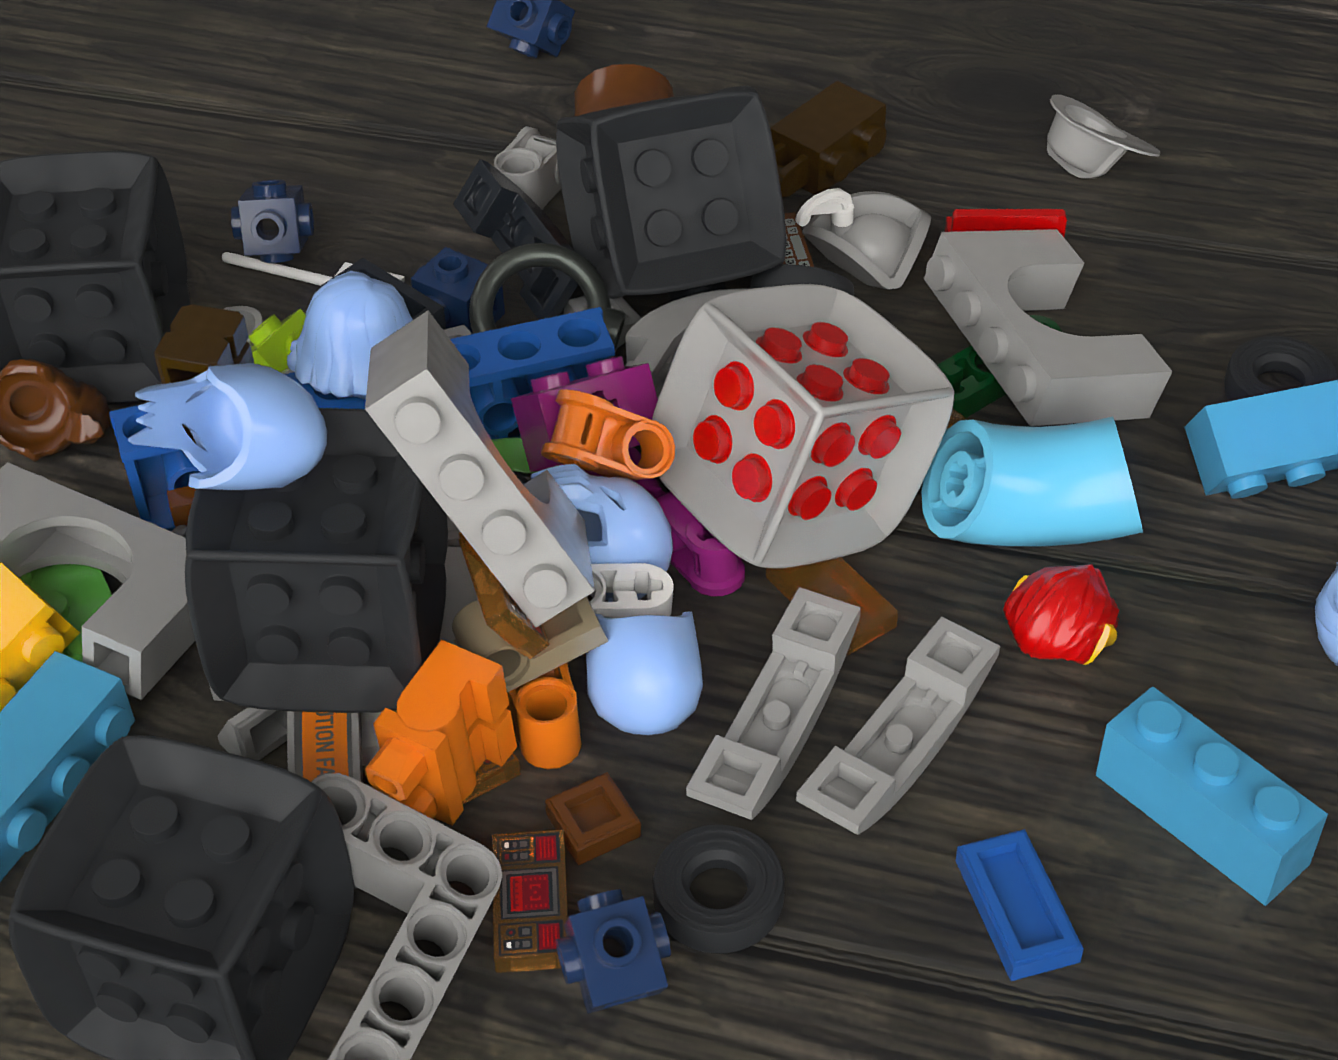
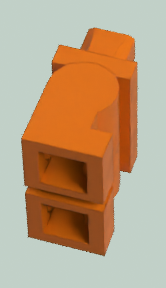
(443, 733)

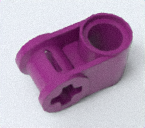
(700, 555)

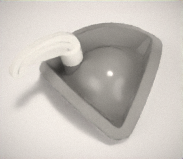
(866, 233)

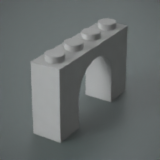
(1047, 374)
(520, 531)
(148, 618)

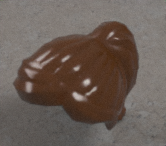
(48, 410)

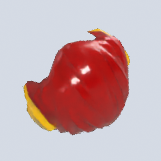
(1063, 614)

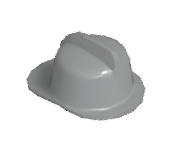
(1087, 141)

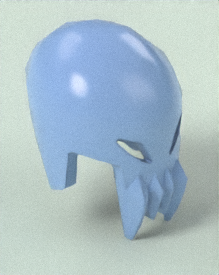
(246, 423)
(619, 518)
(646, 672)

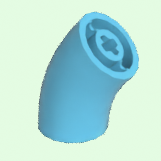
(1030, 485)

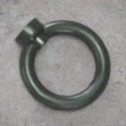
(542, 256)

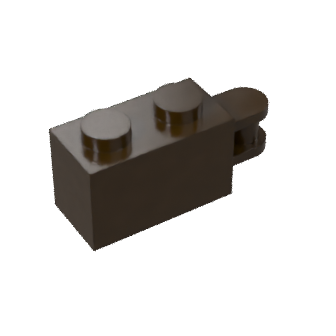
(827, 138)

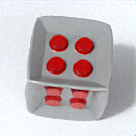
(799, 423)

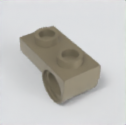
(568, 633)

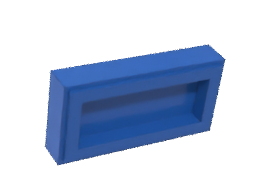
(1018, 905)

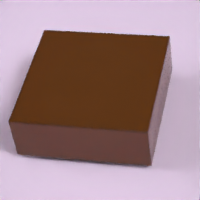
(593, 818)

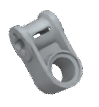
(531, 165)

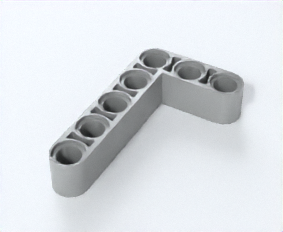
(423, 893)

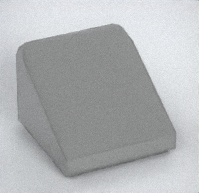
(254, 732)

